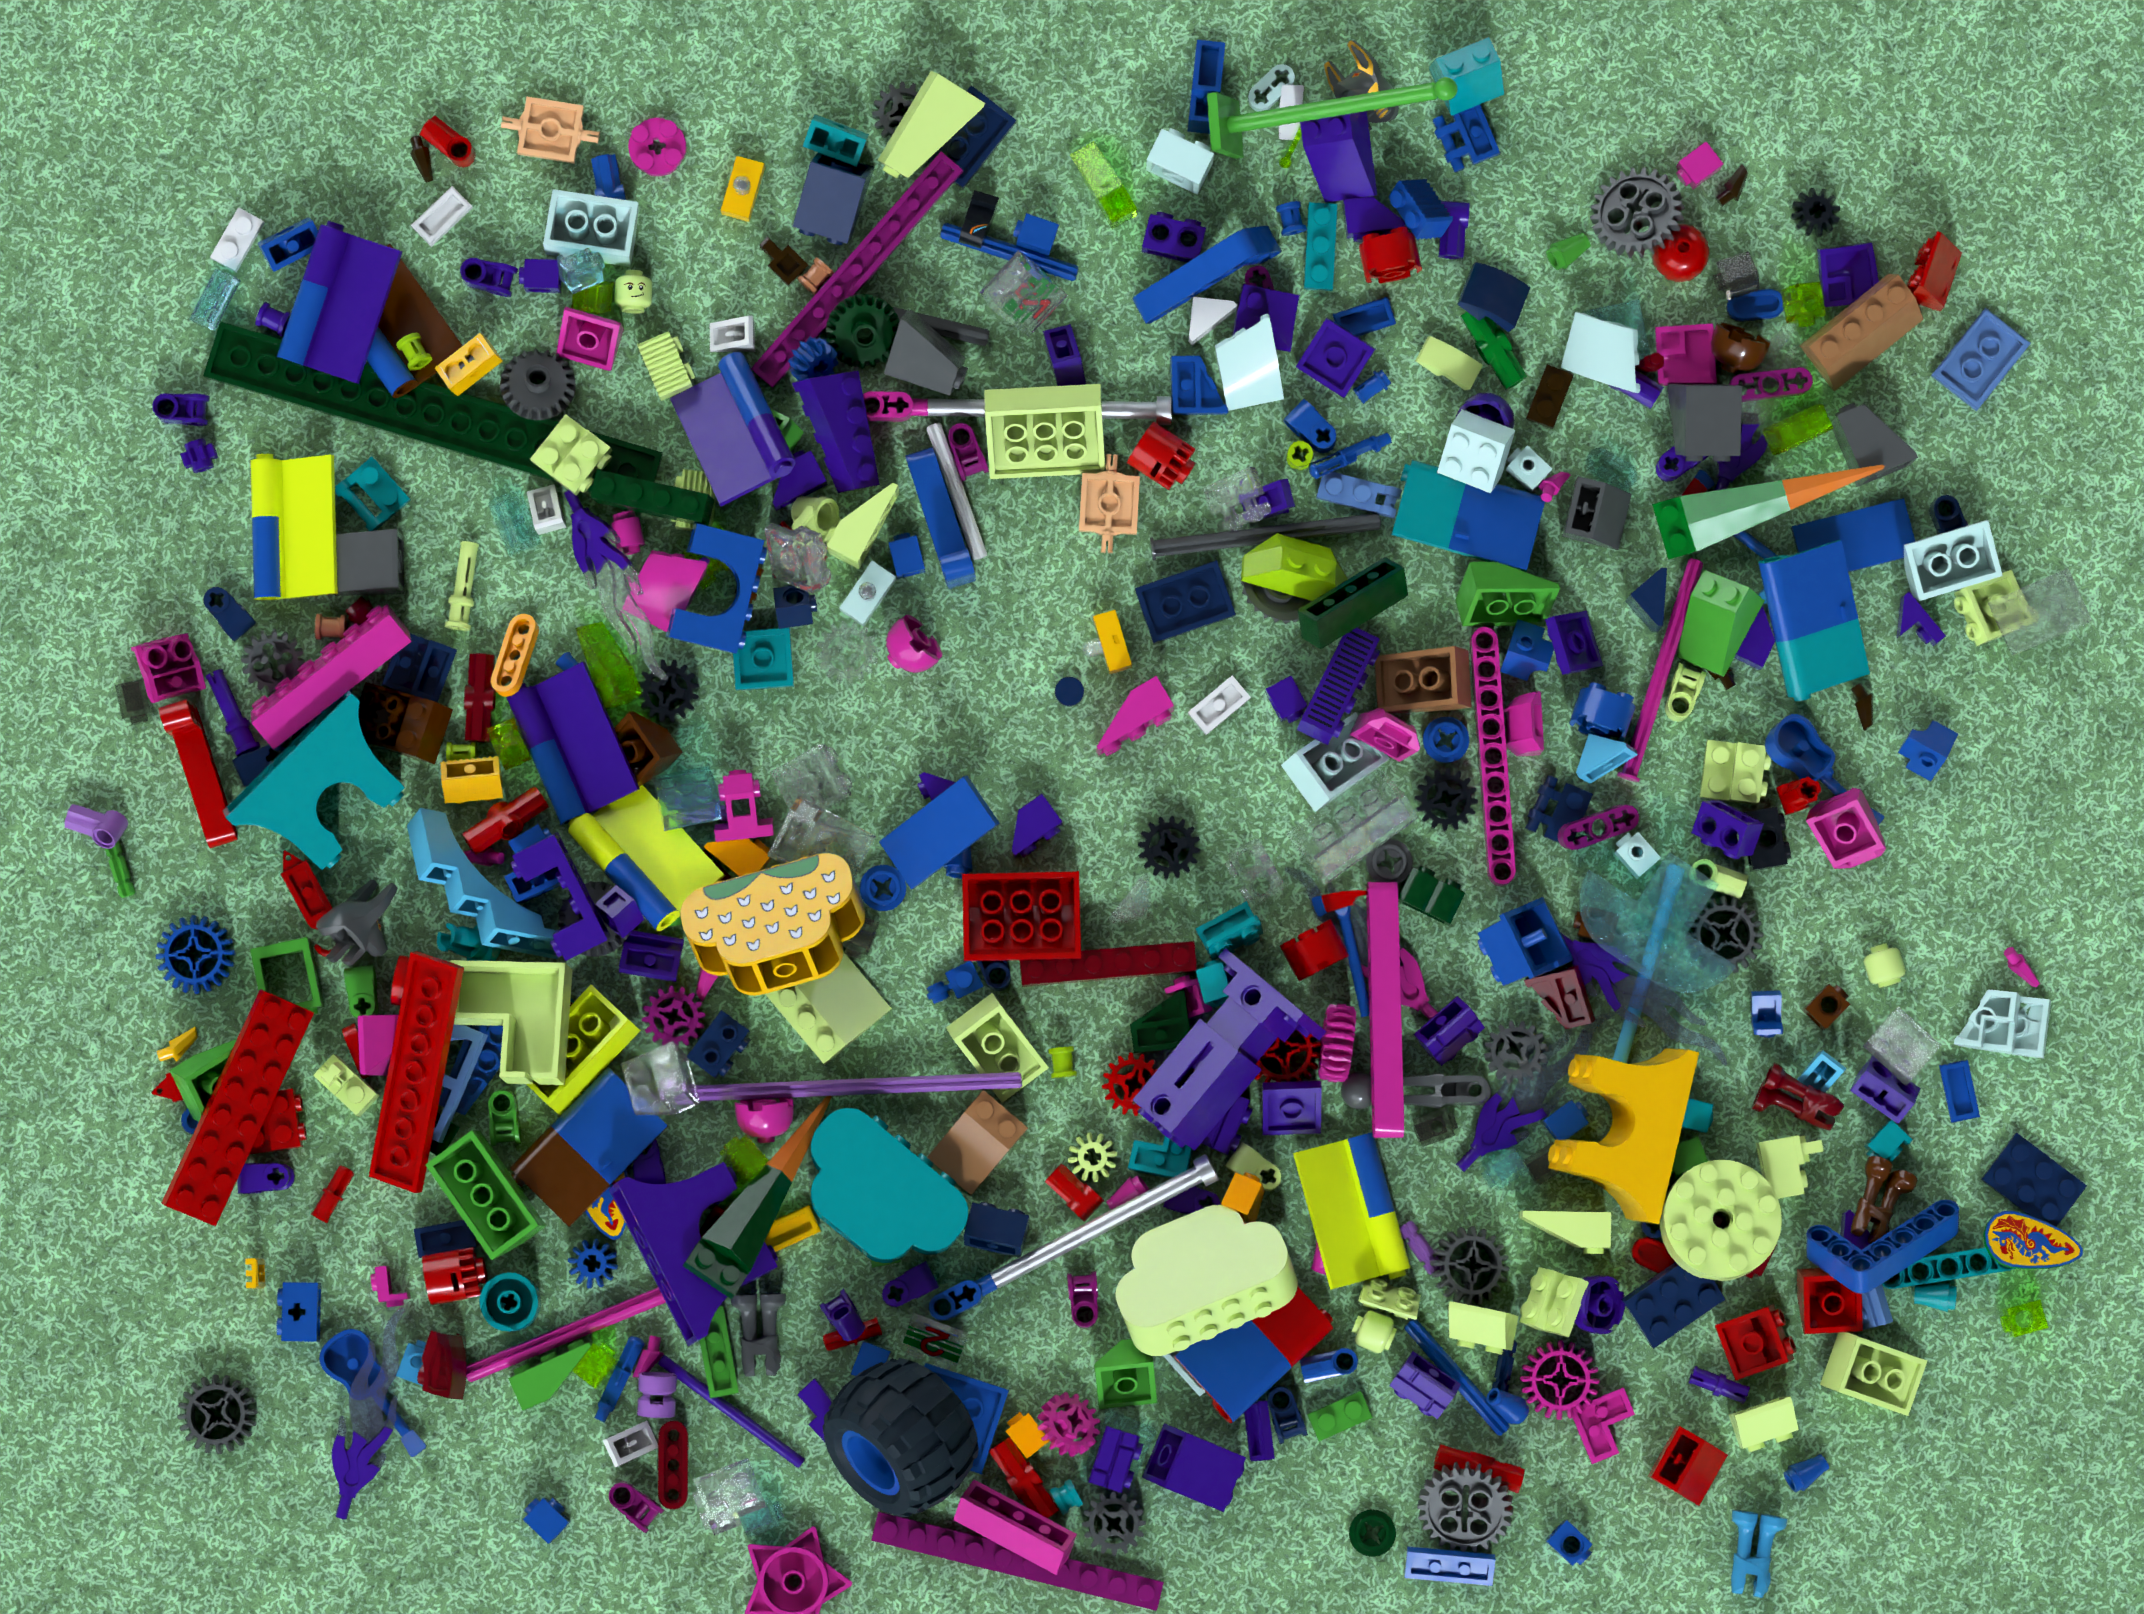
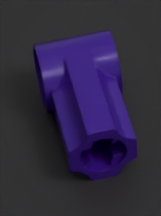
(1453, 240)
(1648, 390)

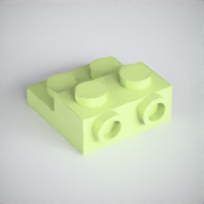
(572, 455)
(1973, 604)
(1734, 772)
(1553, 1302)

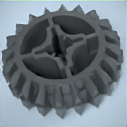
(1735, 943)
(1471, 1252)
(209, 1425)

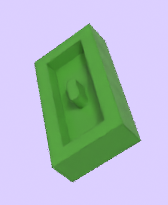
(1339, 1416)

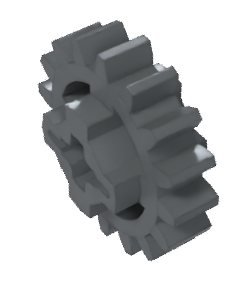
(891, 118)
(1508, 1059)
(1104, 1533)

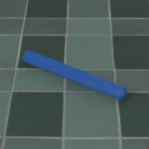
(1006, 251)
(1448, 1366)

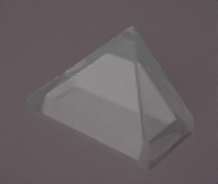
(1135, 905)

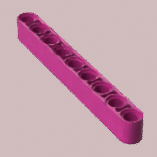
(1498, 743)
(1385, 1010)

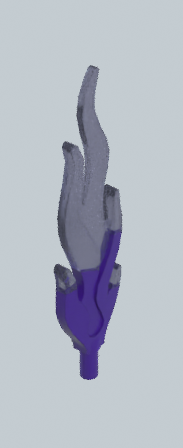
(1639, 993)
(1526, 1104)
(368, 1428)

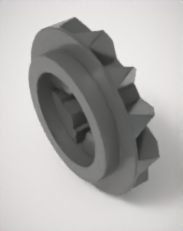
(1401, 868)

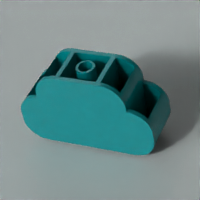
(881, 1191)

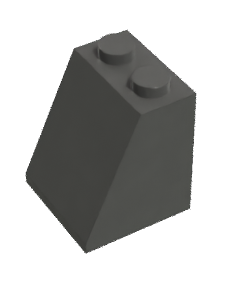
(925, 357)
(1706, 420)
(1869, 442)
(370, 563)

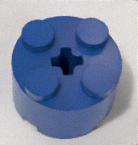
(1603, 712)

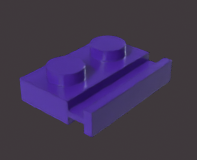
(651, 956)

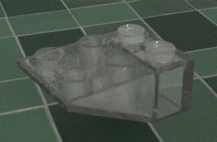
(815, 831)

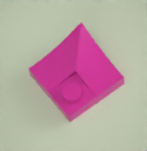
(1686, 354)

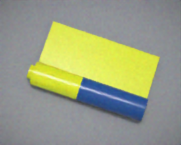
(293, 527)
(642, 858)
(1352, 1211)

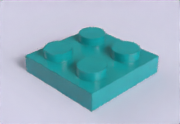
(764, 660)

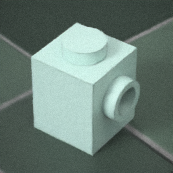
(1527, 468)
(1636, 854)

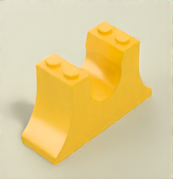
(1646, 1125)

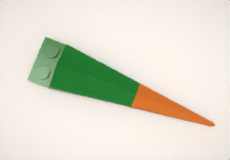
(1705, 518)

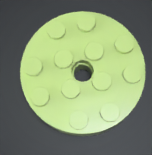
(1750, 1214)

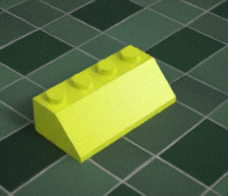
(594, 1039)

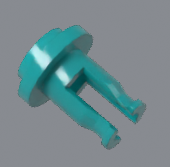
(467, 943)

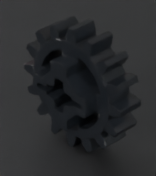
(681, 694)
(1442, 787)
(1182, 844)

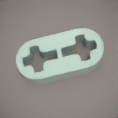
(1266, 83)

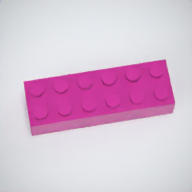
(330, 675)

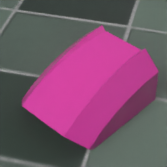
(1525, 725)
(1386, 734)
(1846, 829)

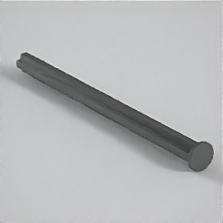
(1258, 535)

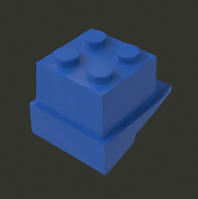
(1524, 943)

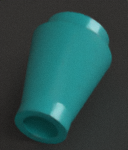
(1936, 1296)

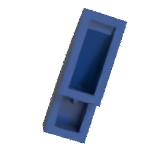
(1206, 79)

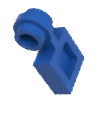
(962, 981)

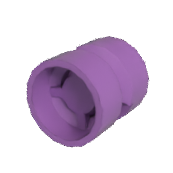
(657, 1384)

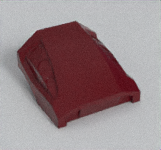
(444, 1365)

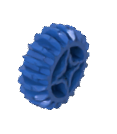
(195, 967)

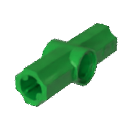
(1495, 350)

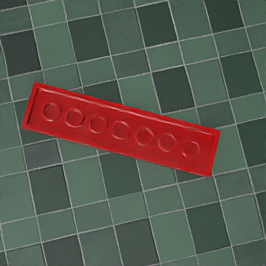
(416, 1071)
(237, 1107)

